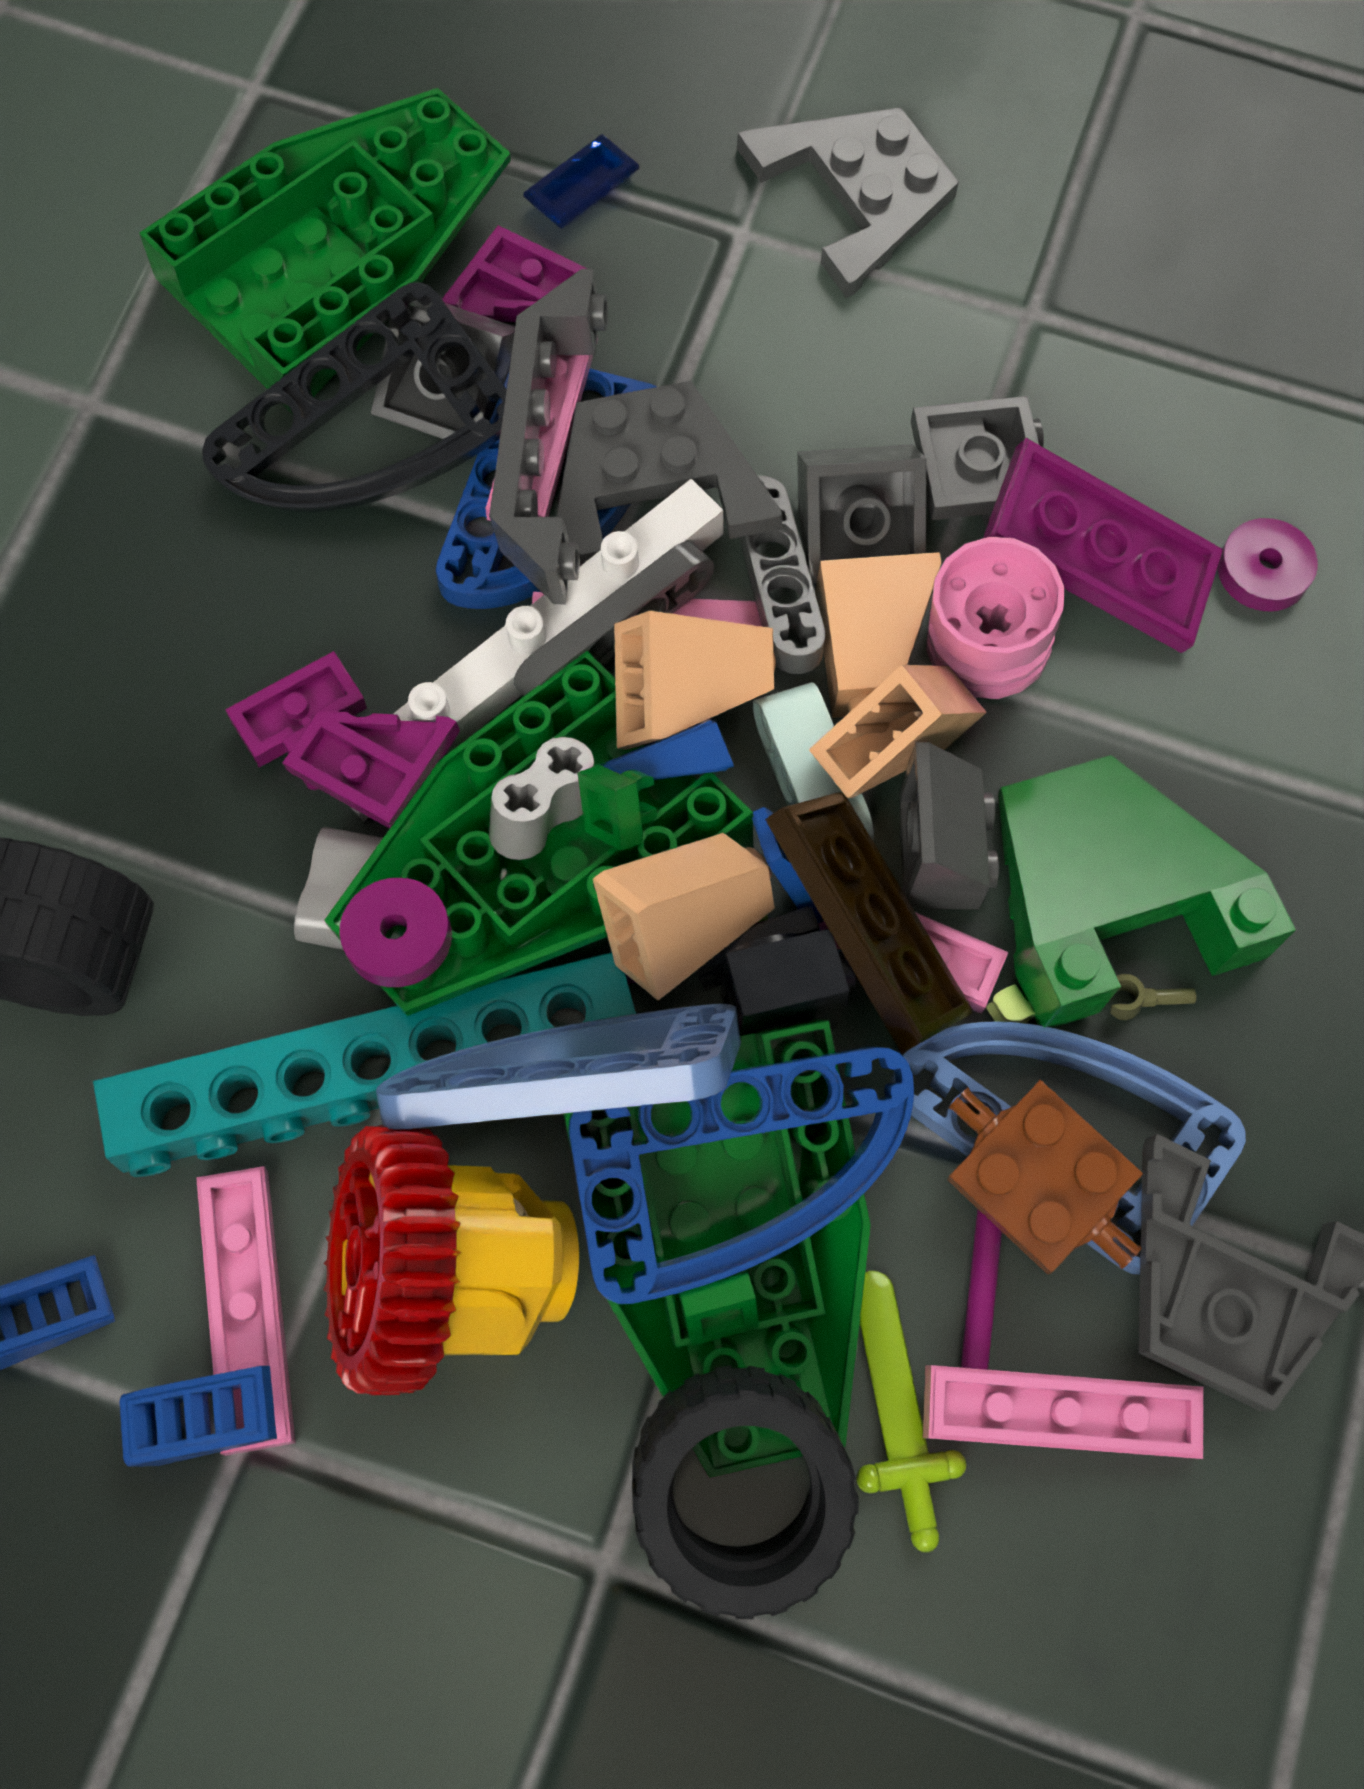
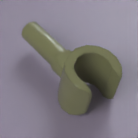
(1148, 997)

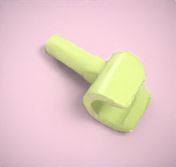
(1010, 1006)

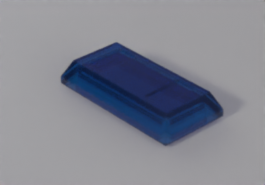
(581, 181)

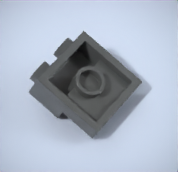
(970, 451)

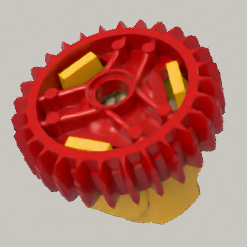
(437, 1261)

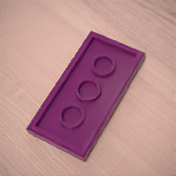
(1107, 545)

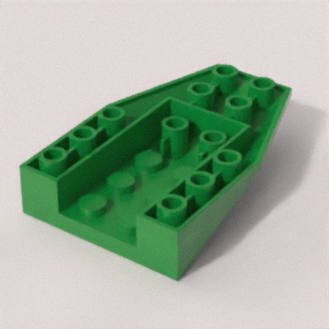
(323, 229)
(538, 907)
(723, 1189)

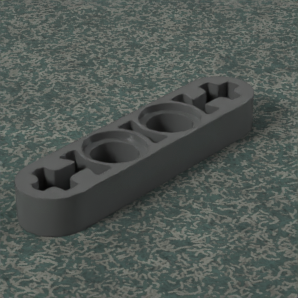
(785, 572)
(658, 588)

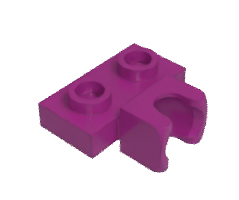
(280, 713)

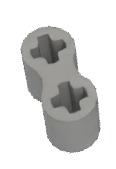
(538, 799)
(334, 864)

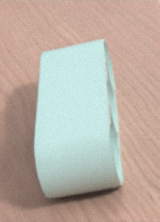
(788, 728)

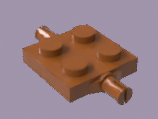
(1045, 1177)

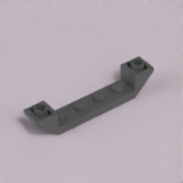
(556, 324)

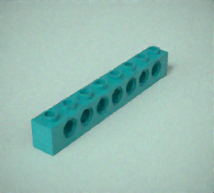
(135, 1102)

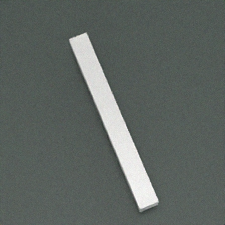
(484, 679)

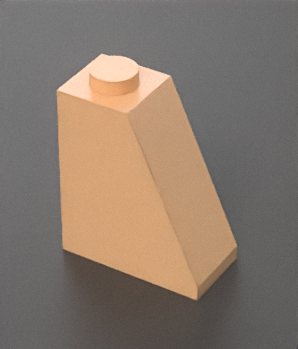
(871, 619)
(684, 672)
(882, 730)
(681, 908)

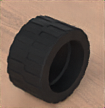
(67, 930)
(757, 1576)

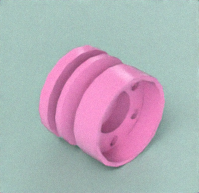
(995, 615)

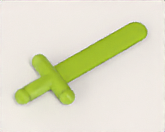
(908, 1462)

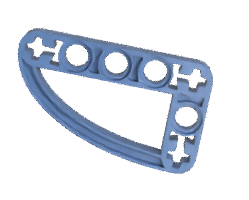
(1087, 1056)
(570, 1069)

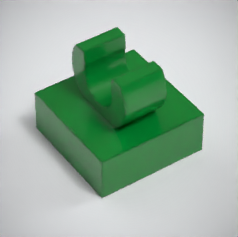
(613, 805)
(719, 1309)

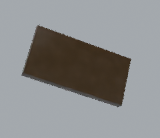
(870, 918)

